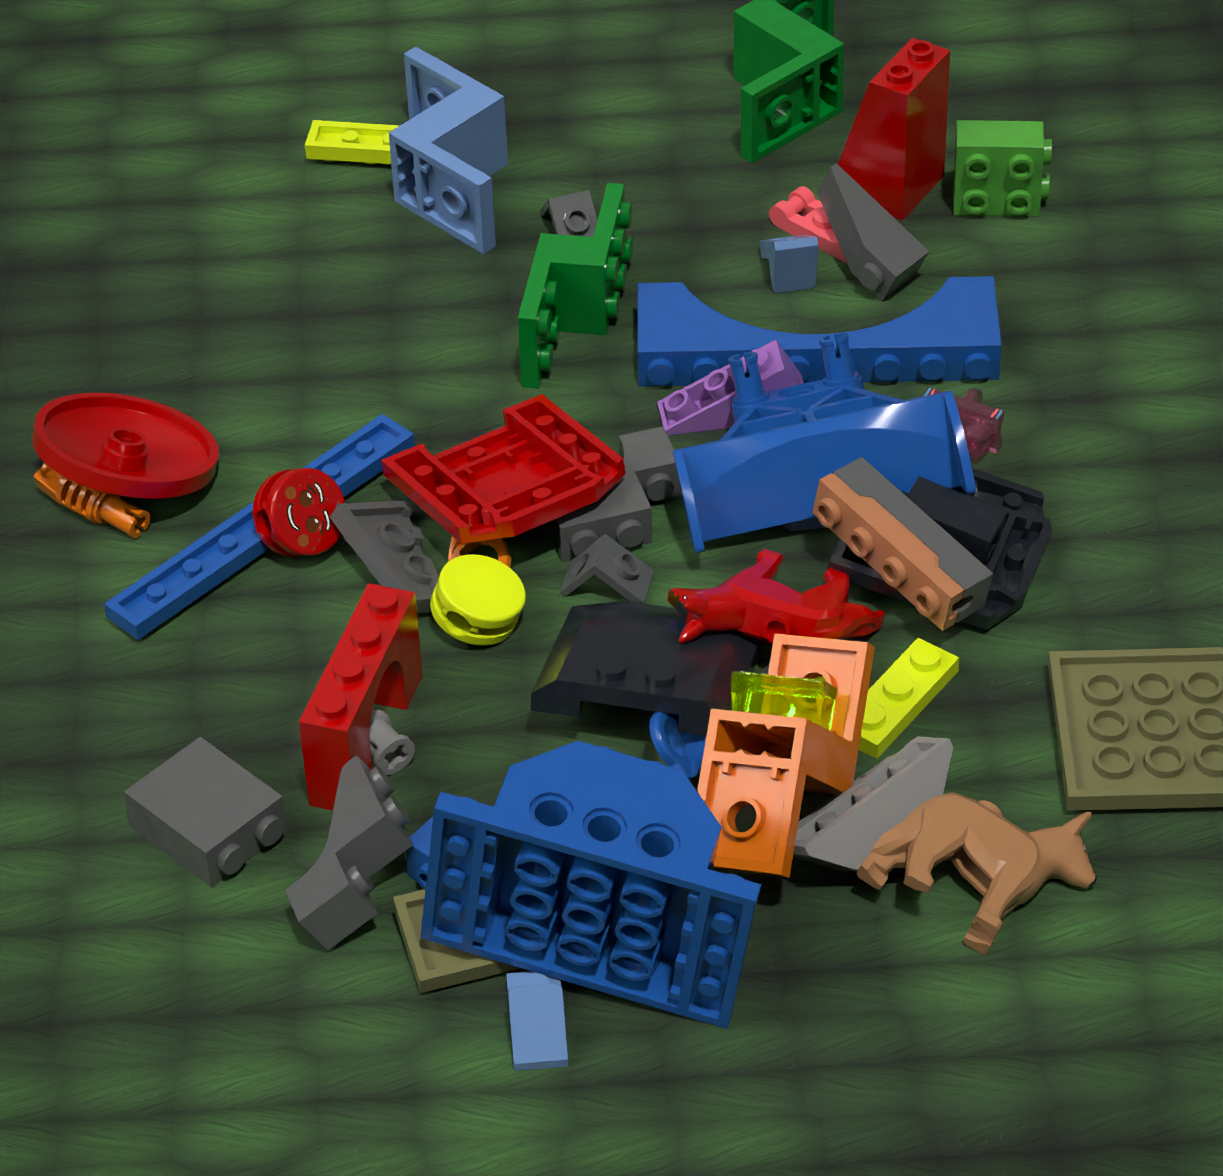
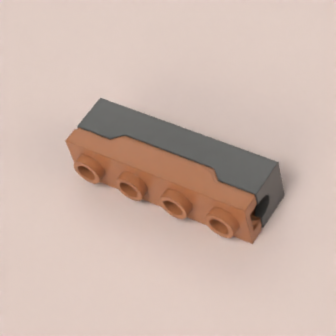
(902, 543)

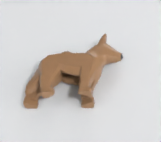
(986, 850)

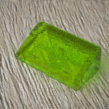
(783, 696)

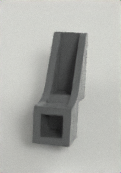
(625, 508)
(362, 839)

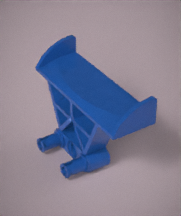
(795, 435)

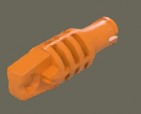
(91, 503)

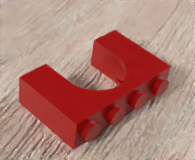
(370, 666)

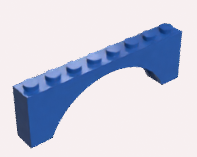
(942, 340)

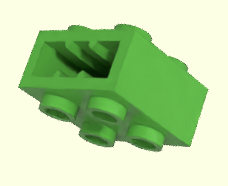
(1000, 168)

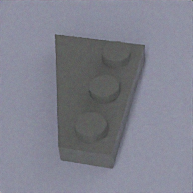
(389, 546)

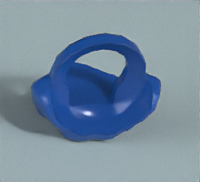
(684, 750)

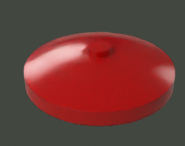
(125, 445)

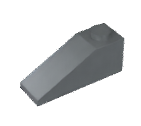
(871, 239)

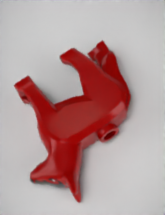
(763, 607)

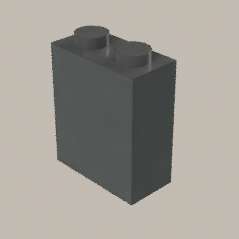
(206, 811)

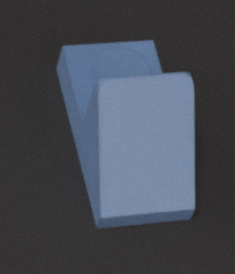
(791, 262)
(536, 1021)

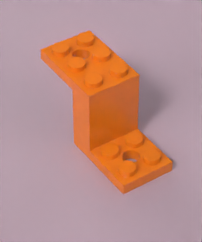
(776, 757)

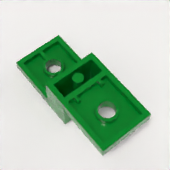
(574, 285)

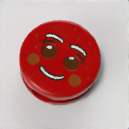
(295, 512)

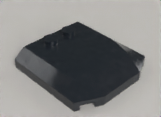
(1013, 560)
(634, 660)

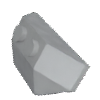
(849, 824)

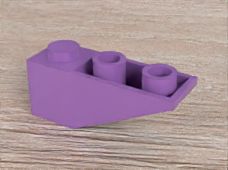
(708, 401)

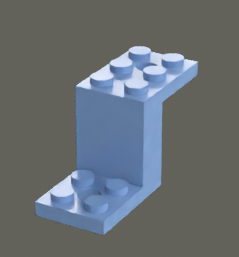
(449, 149)

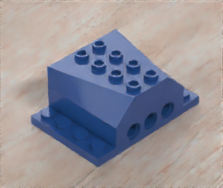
(595, 879)

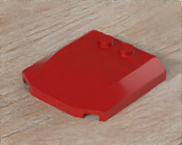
(511, 476)

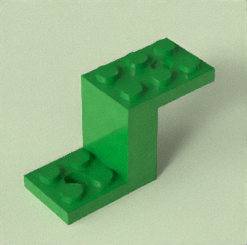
(787, 70)

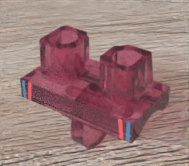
(980, 422)

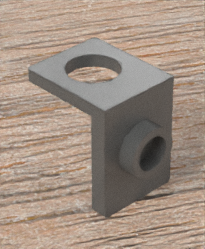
(572, 214)
(613, 566)

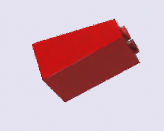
(901, 129)

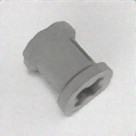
(384, 744)

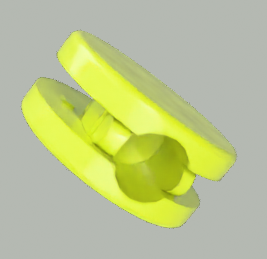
(477, 600)

